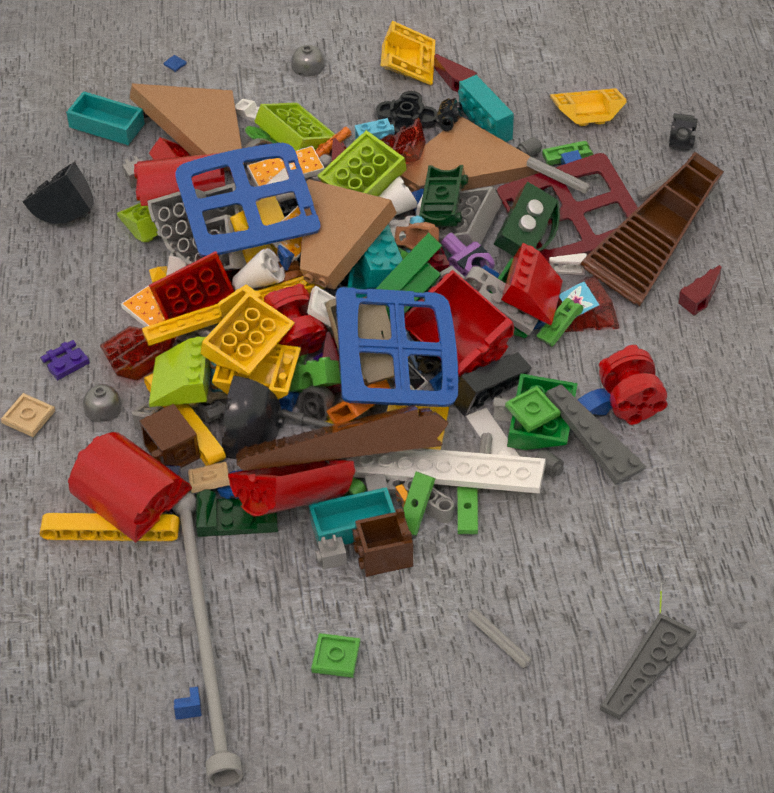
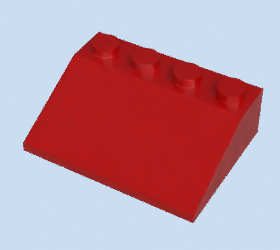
(532, 284)
(192, 287)

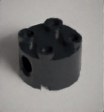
(685, 122)

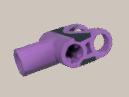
(466, 256)

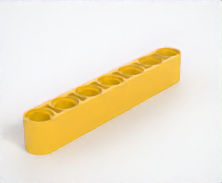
(209, 448)
(94, 527)

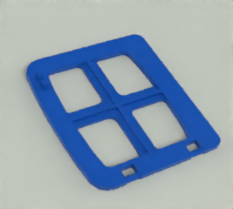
(246, 197)
(399, 347)

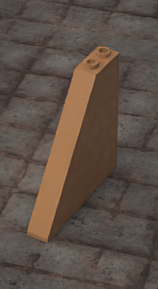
(194, 117)
(483, 155)
(348, 228)

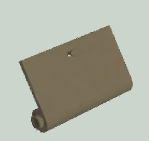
(371, 323)

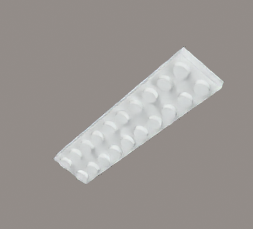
(456, 468)

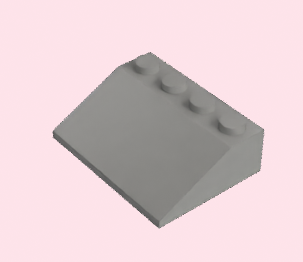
(477, 211)

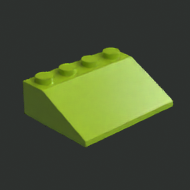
(292, 125)
(365, 166)
(139, 222)
(181, 375)

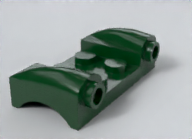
(442, 196)
(227, 517)

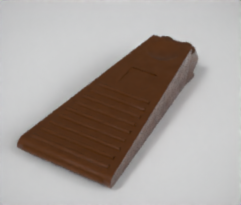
(646, 240)
(370, 435)

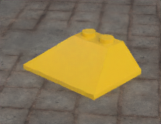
(408, 53)
(590, 106)
(269, 213)
(273, 372)

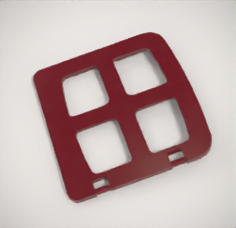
(573, 209)

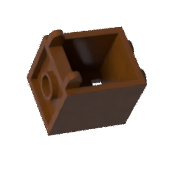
(170, 437)
(383, 543)

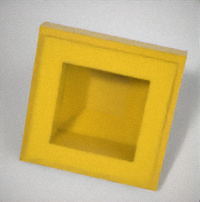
(158, 273)

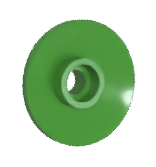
(254, 132)

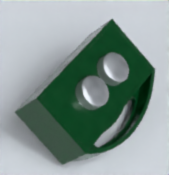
(529, 220)

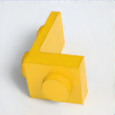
(229, 302)

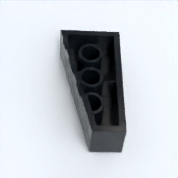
(489, 381)

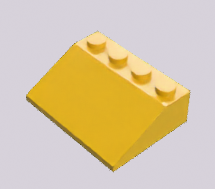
(245, 335)

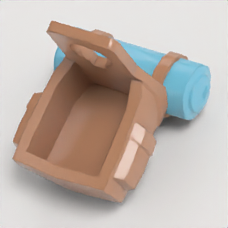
(415, 232)

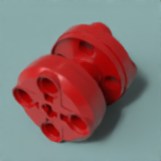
(307, 331)
(632, 384)

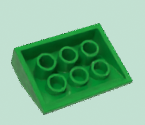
(547, 435)

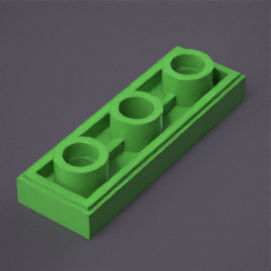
(419, 491)
(467, 510)

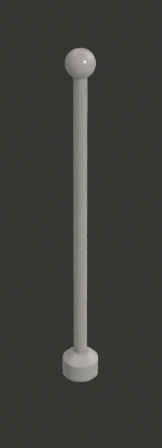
(223, 766)

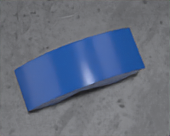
(596, 401)

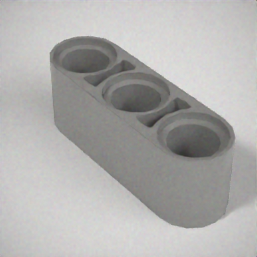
(438, 506)

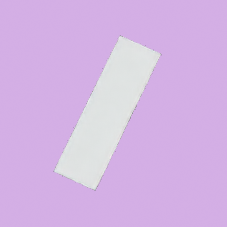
(484, 423)

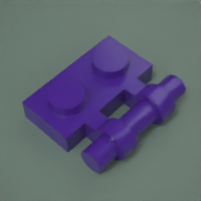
(66, 364)

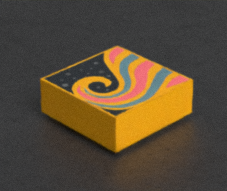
(401, 495)

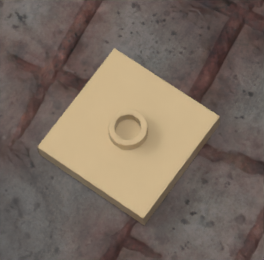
(28, 415)
(209, 477)

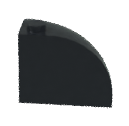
(62, 198)
(251, 416)

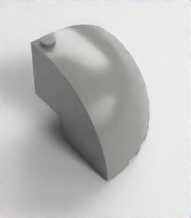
(175, 230)

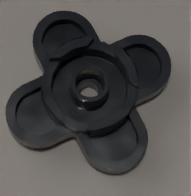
(406, 110)

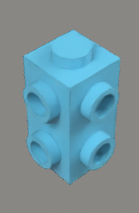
(377, 128)

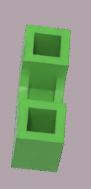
(315, 373)

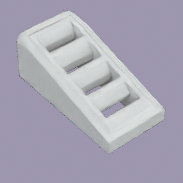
(572, 264)

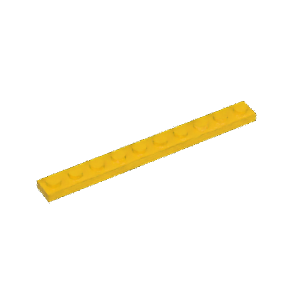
(204, 317)

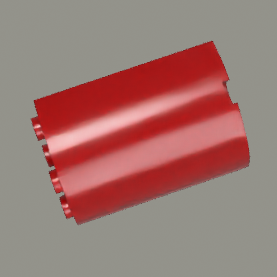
(158, 177)
(478, 324)
(125, 484)
(291, 486)

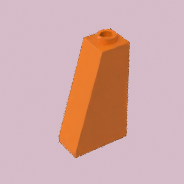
(347, 411)

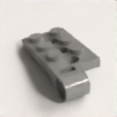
(483, 281)

